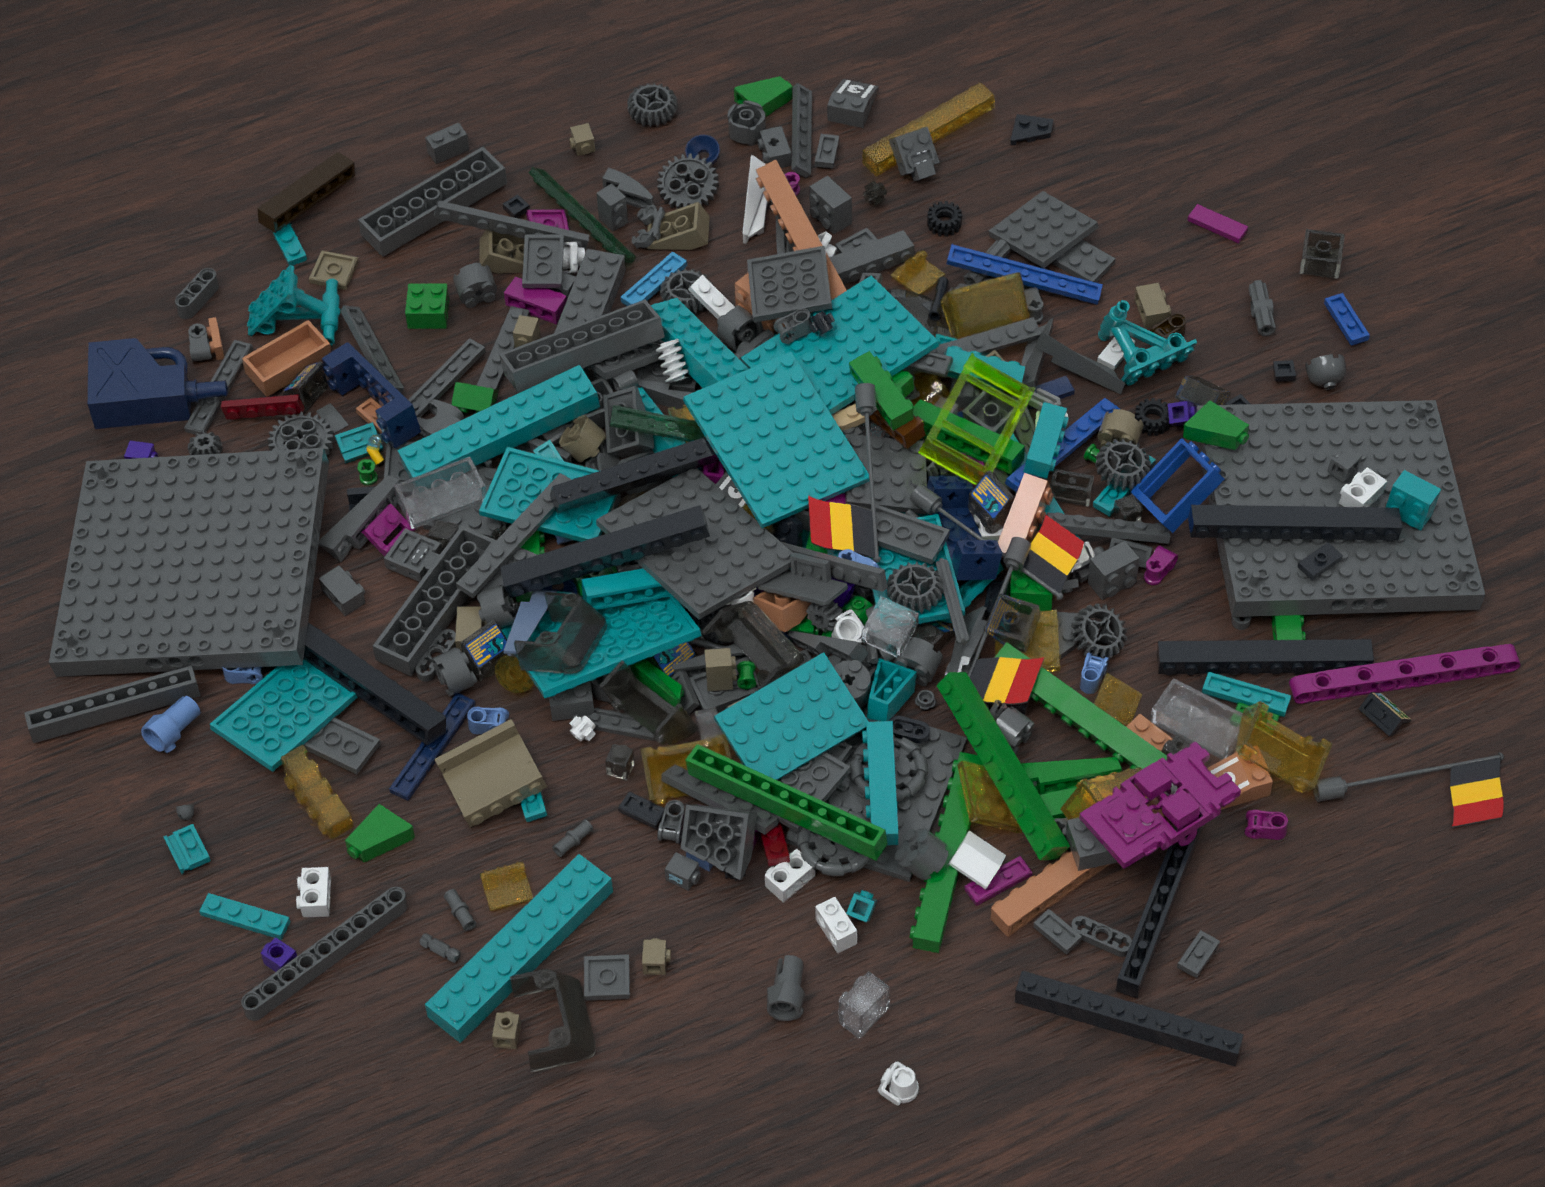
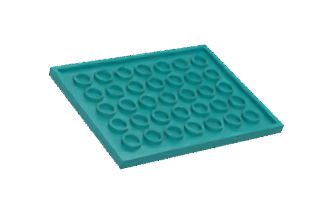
(864, 321)
(776, 439)
(631, 635)

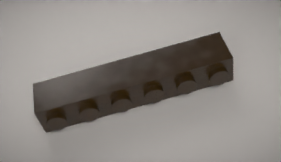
(306, 192)

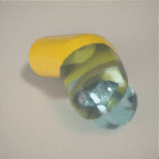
(373, 448)

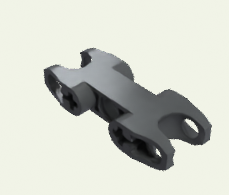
(445, 416)

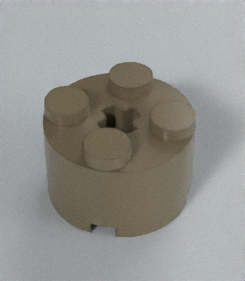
(1119, 425)
(582, 439)

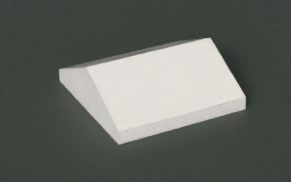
(977, 859)

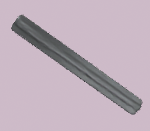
(953, 602)

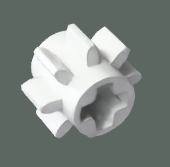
(582, 728)

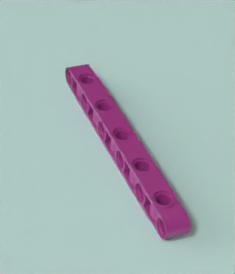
(1417, 670)

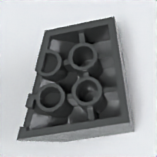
(719, 837)

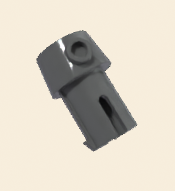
(786, 994)

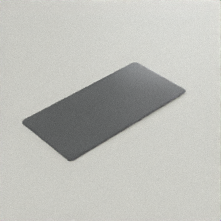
(333, 417)

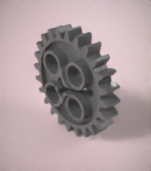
(687, 181)
(301, 433)

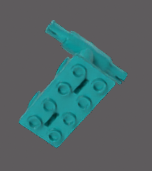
(281, 303)
(1140, 360)

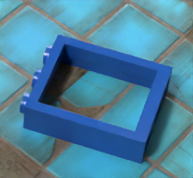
(1164, 470)

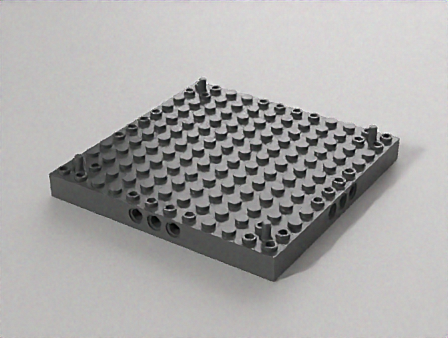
(1288, 466)
(191, 563)

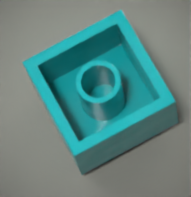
(1414, 499)

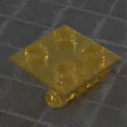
(917, 273)
(1117, 699)
(506, 886)

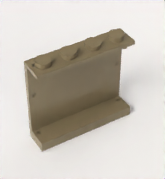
(490, 773)

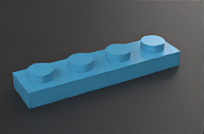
(652, 281)

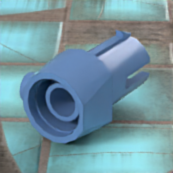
(165, 729)

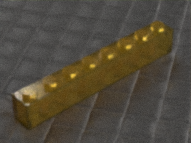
(940, 122)

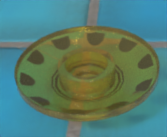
(507, 667)

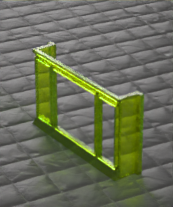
(951, 458)

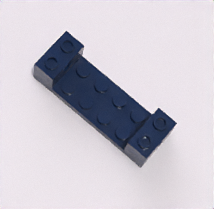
(396, 417)
(969, 556)

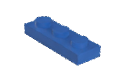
(1346, 319)

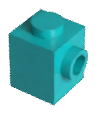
(862, 905)

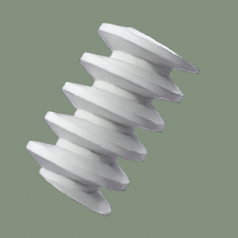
(672, 362)

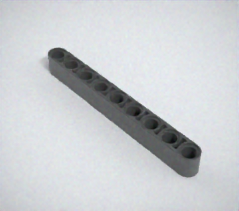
(319, 962)

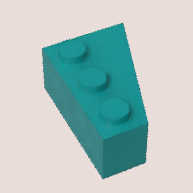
(890, 690)

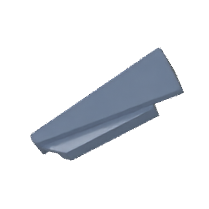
(526, 620)

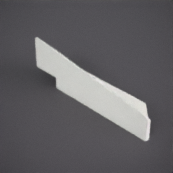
(755, 204)

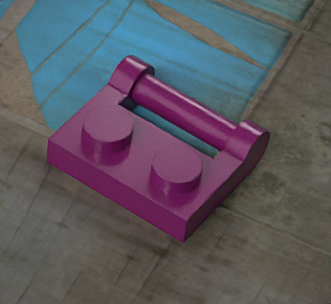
(383, 526)

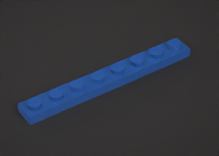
(1031, 275)
(1073, 438)

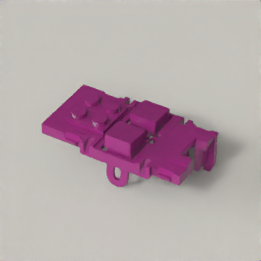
(1131, 828)

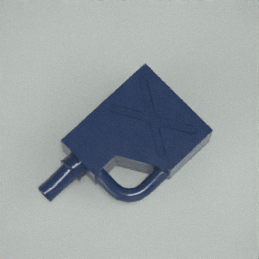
(133, 389)

